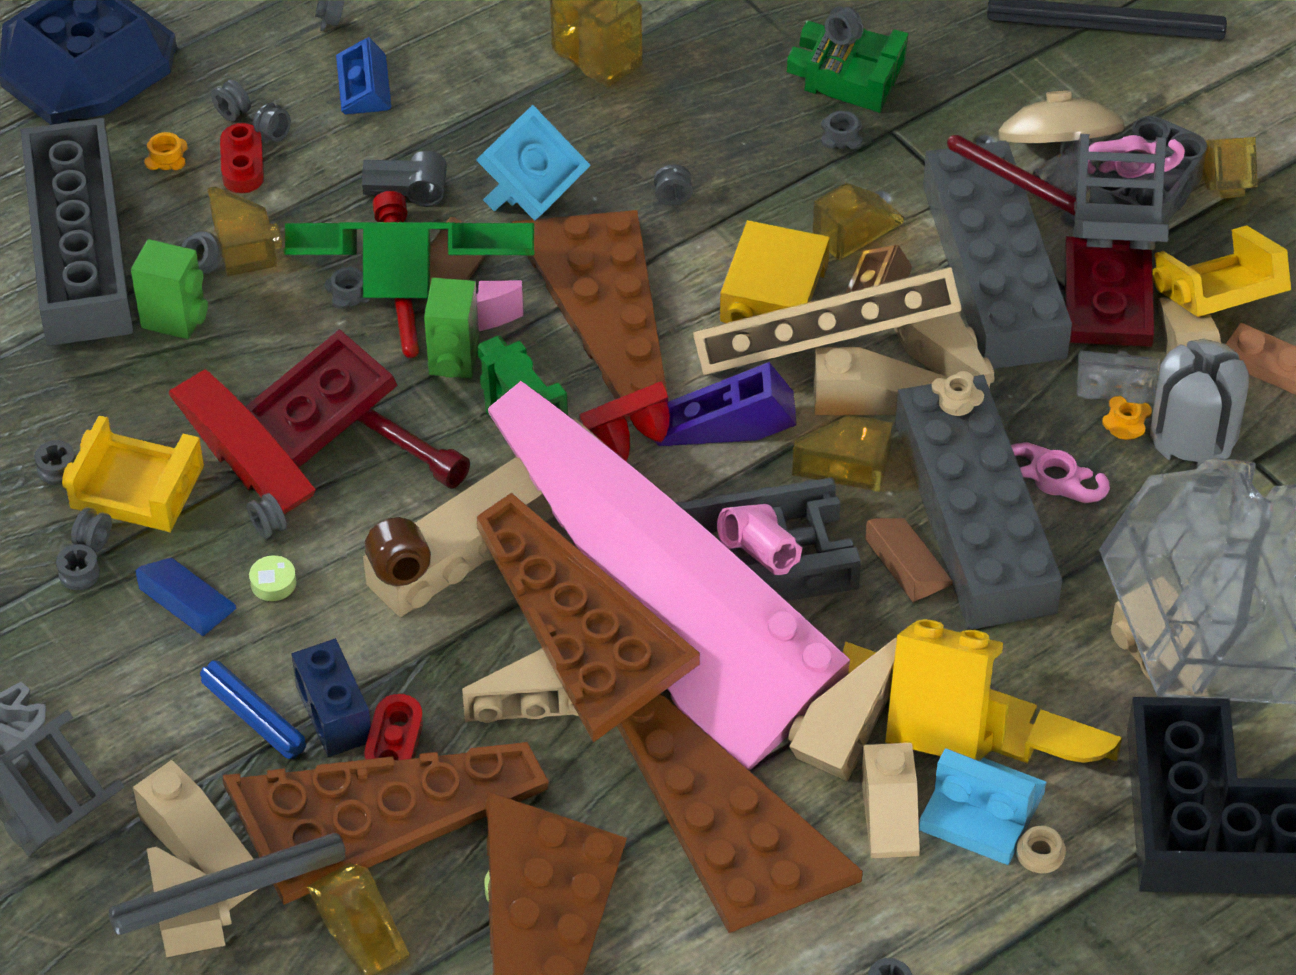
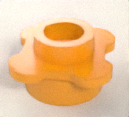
(166, 152)
(1126, 418)

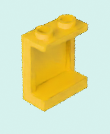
(772, 271)
(1251, 273)
(132, 476)
(942, 689)

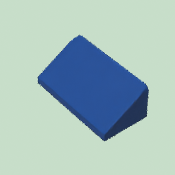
(363, 78)
(184, 594)

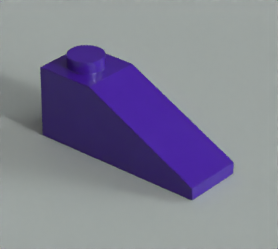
(733, 410)

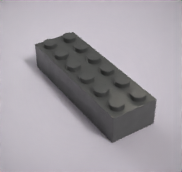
(75, 232)
(997, 259)
(979, 509)

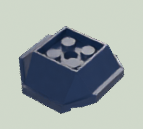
(82, 56)

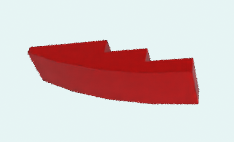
(241, 440)

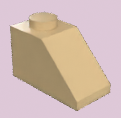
(890, 800)
(192, 930)

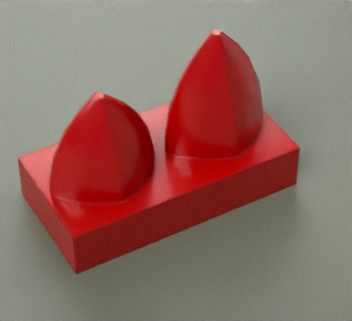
(644, 408)

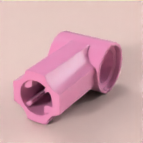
(758, 533)

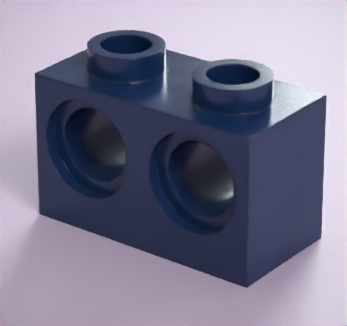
(331, 697)

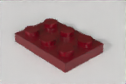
(1109, 293)
(321, 396)

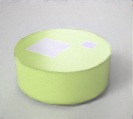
(272, 578)

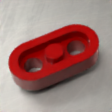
(241, 158)
(395, 740)

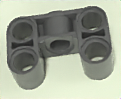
(1177, 182)

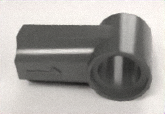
(417, 179)

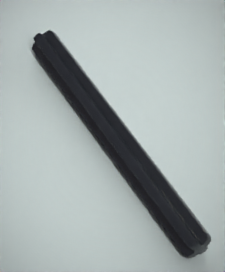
(1108, 18)

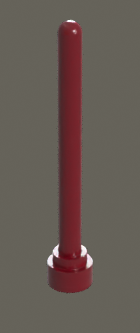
(1012, 173)
(447, 466)

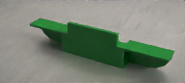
(399, 252)

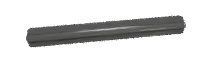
(226, 883)

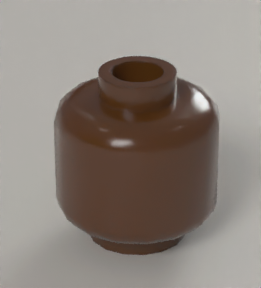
(397, 551)

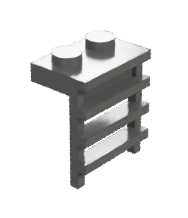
(1111, 222)
(20, 808)

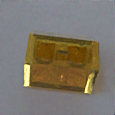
(598, 36)

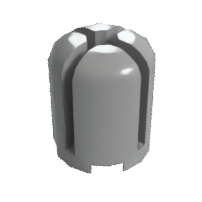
(1199, 401)

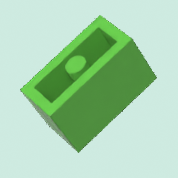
(169, 289)
(451, 327)

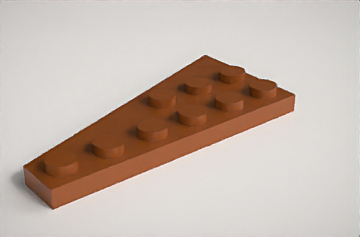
(603, 290)
(593, 631)
(378, 803)
(736, 832)
(545, 888)

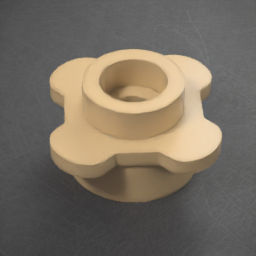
(957, 393)

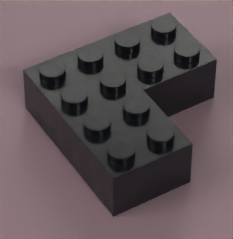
(1194, 815)

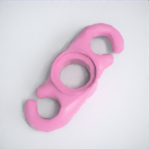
(1130, 144)
(1068, 486)

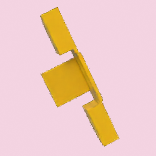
(1018, 737)

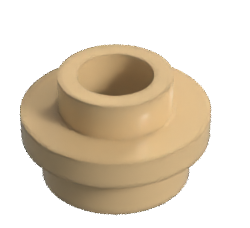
(1043, 839)

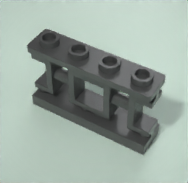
(829, 570)

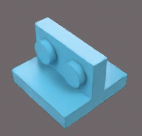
(531, 164)
(981, 805)

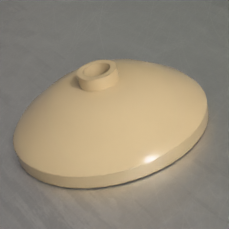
(1060, 120)

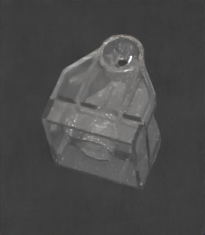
(1210, 583)

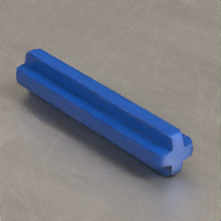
(253, 709)

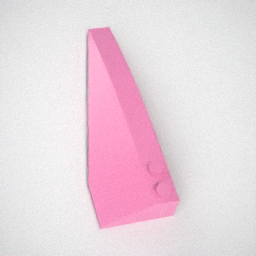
(755, 650)

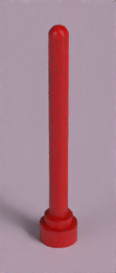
(392, 207)

